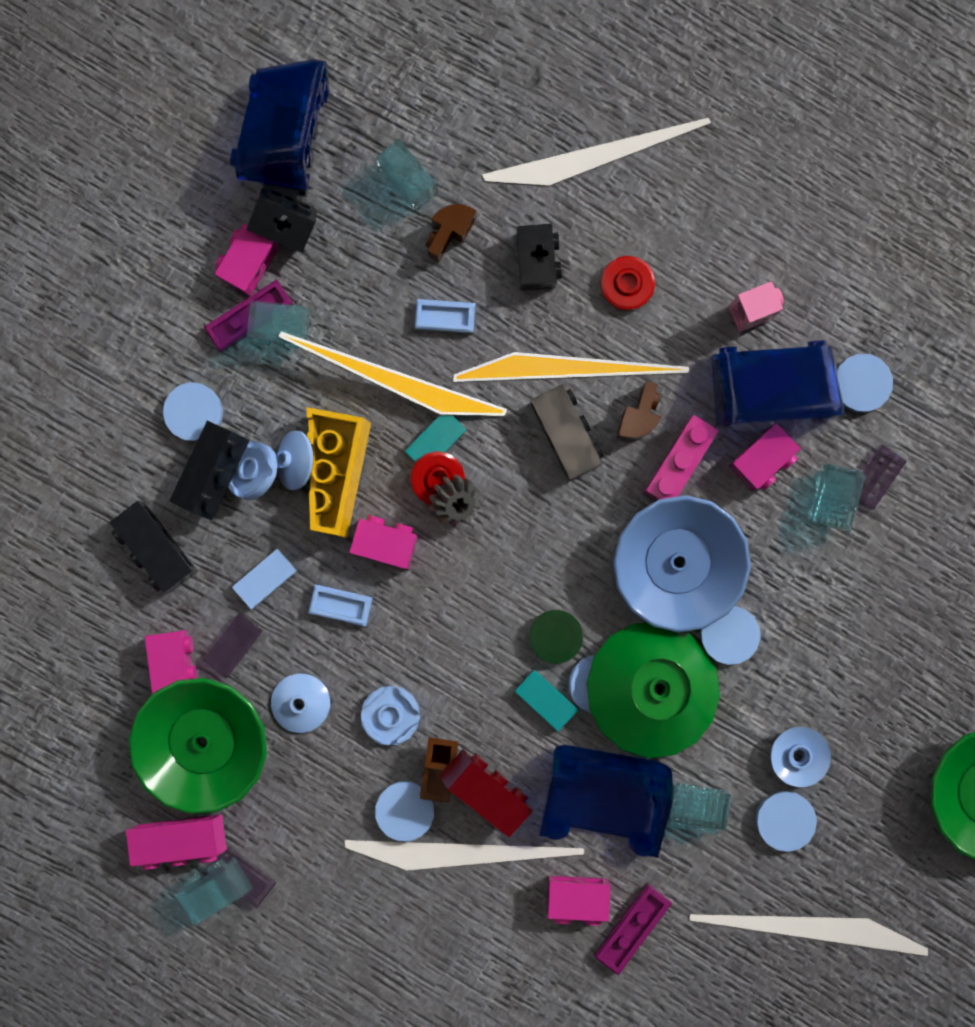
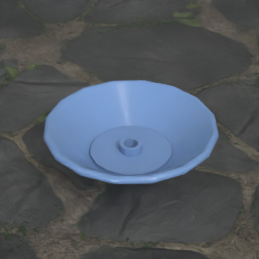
(706, 582)

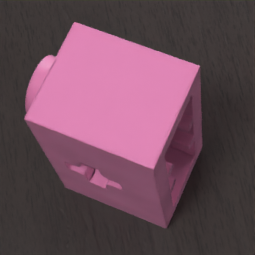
(756, 306)

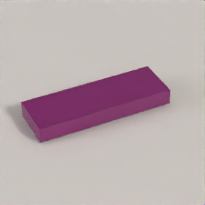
(233, 324)
(632, 929)

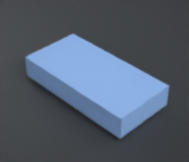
(444, 316)
(264, 579)
(340, 605)

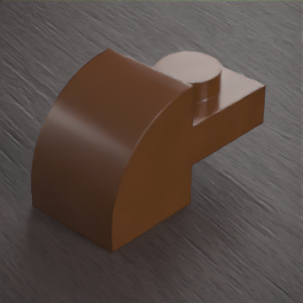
(452, 222)
(639, 421)
(438, 757)

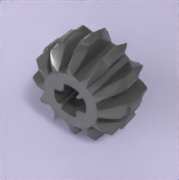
(454, 500)

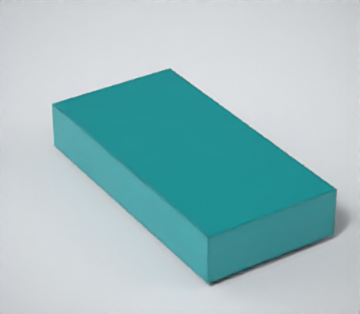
(437, 437)
(546, 700)

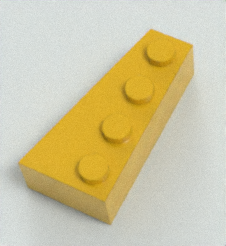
(338, 459)

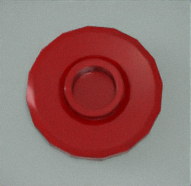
(627, 283)
(430, 471)

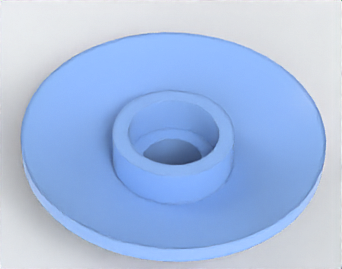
(294, 460)
(315, 700)
(815, 757)

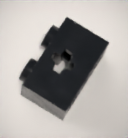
(293, 230)
(532, 240)

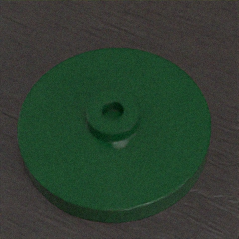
(556, 636)

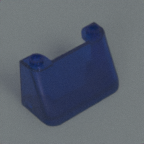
(281, 123)
(776, 384)
(608, 796)

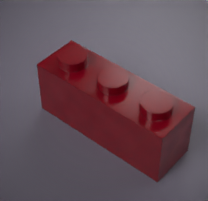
(486, 792)

